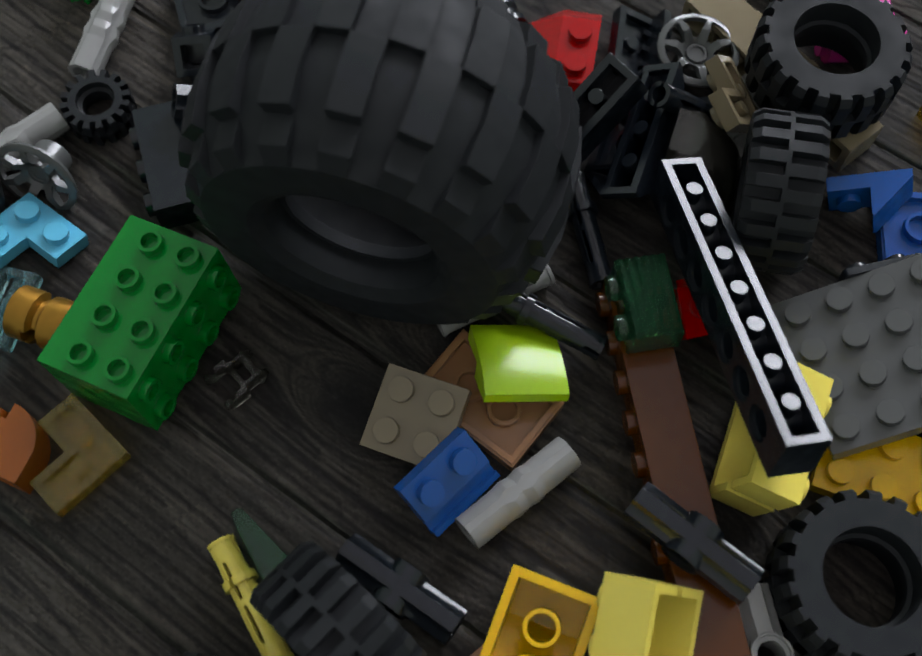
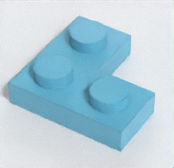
(41, 228)

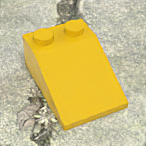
(540, 618)

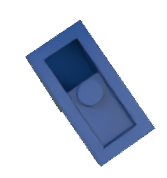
(879, 190)

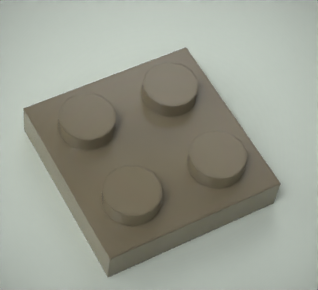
(413, 414)

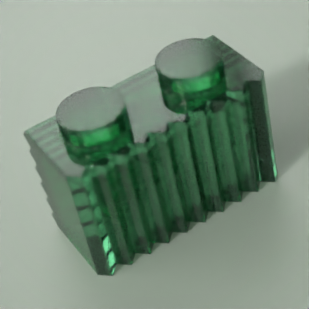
(645, 304)

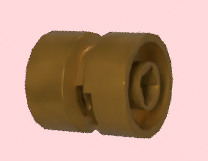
(33, 315)

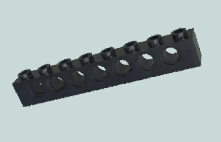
(739, 321)

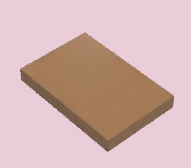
(498, 428)

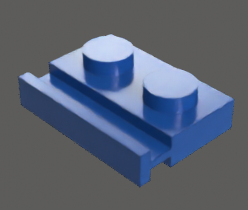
(447, 481)

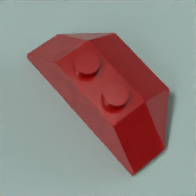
(572, 41)

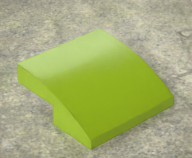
(517, 364)

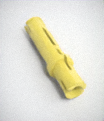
(240, 582)

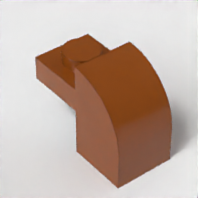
(23, 448)

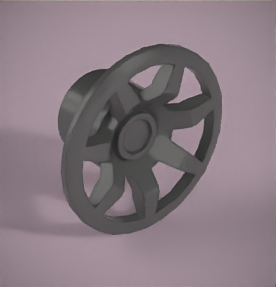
(694, 50)
(42, 168)

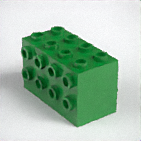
(142, 322)

